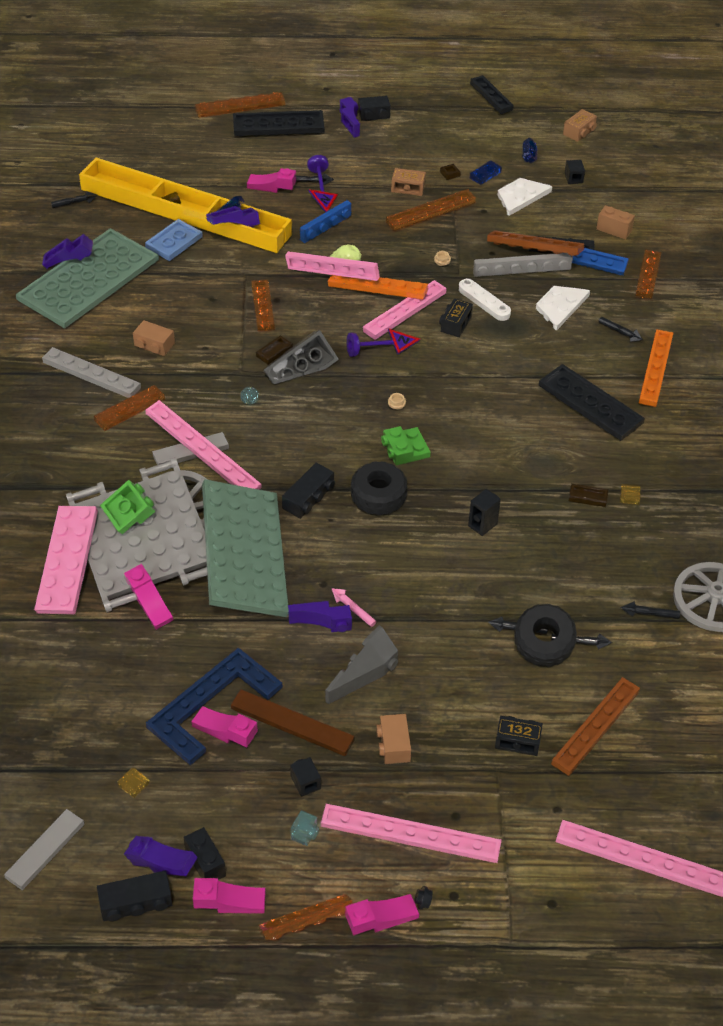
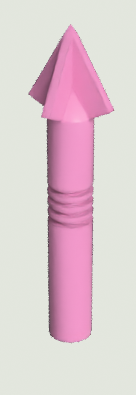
(339, 595)

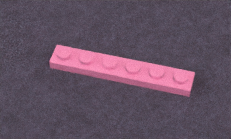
(332, 266)
(402, 311)

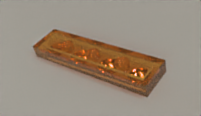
(648, 274)
(262, 305)
(128, 408)
(297, 920)

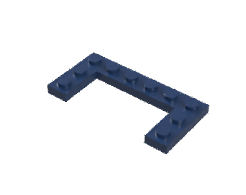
(168, 720)

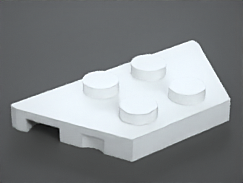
(521, 194)
(561, 303)

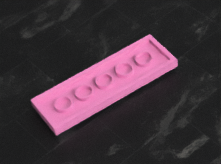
(66, 560)

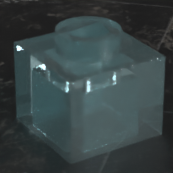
(304, 828)

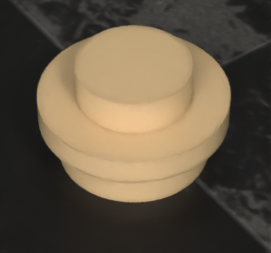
(442, 258)
(396, 401)

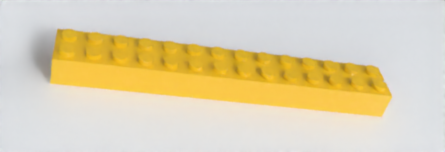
(145, 193)

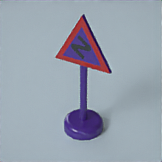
(319, 164)
(400, 340)

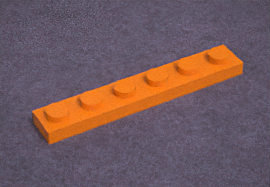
(381, 286)
(656, 368)

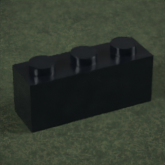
(308, 490)
(134, 896)

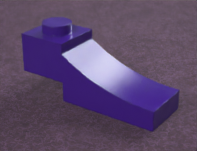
(348, 112)
(236, 215)
(68, 250)
(319, 613)
(159, 857)

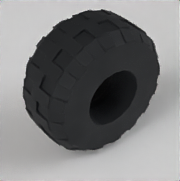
(379, 488)
(545, 652)

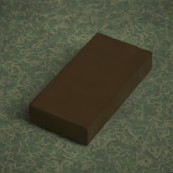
(274, 350)
(588, 495)

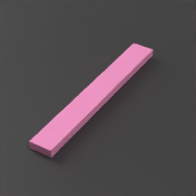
(201, 446)
(411, 833)
(641, 857)

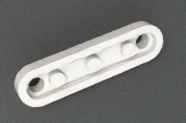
(484, 299)

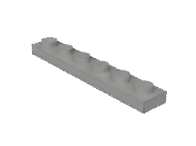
(522, 264)
(91, 372)

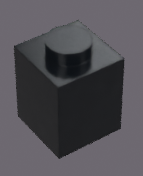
(574, 171)
(305, 776)

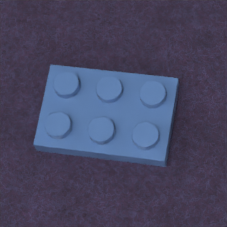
(173, 239)

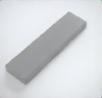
(183, 453)
(44, 849)

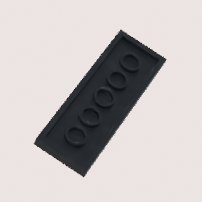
(278, 123)
(591, 402)

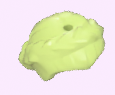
(347, 252)

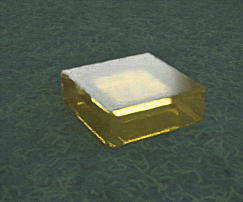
(630, 494)
(133, 782)

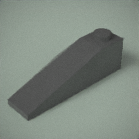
(305, 357)
(370, 664)

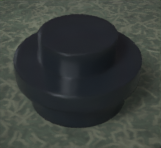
(423, 897)

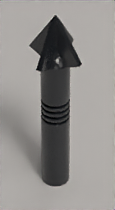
(326, 179)
(88, 196)
(634, 335)
(632, 608)
(499, 623)
(600, 641)

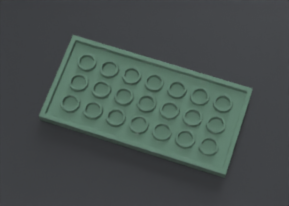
(82, 284)
(244, 549)

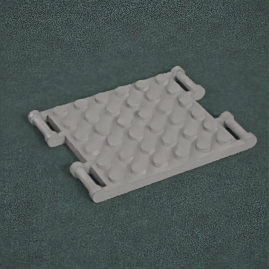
(165, 543)

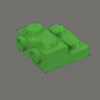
(405, 445)
(128, 506)

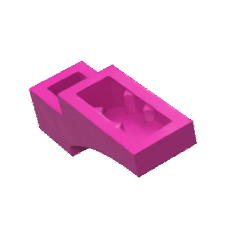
(272, 182)
(148, 596)
(225, 727)
(227, 897)
(380, 914)

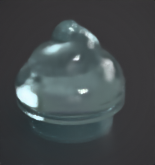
(249, 395)

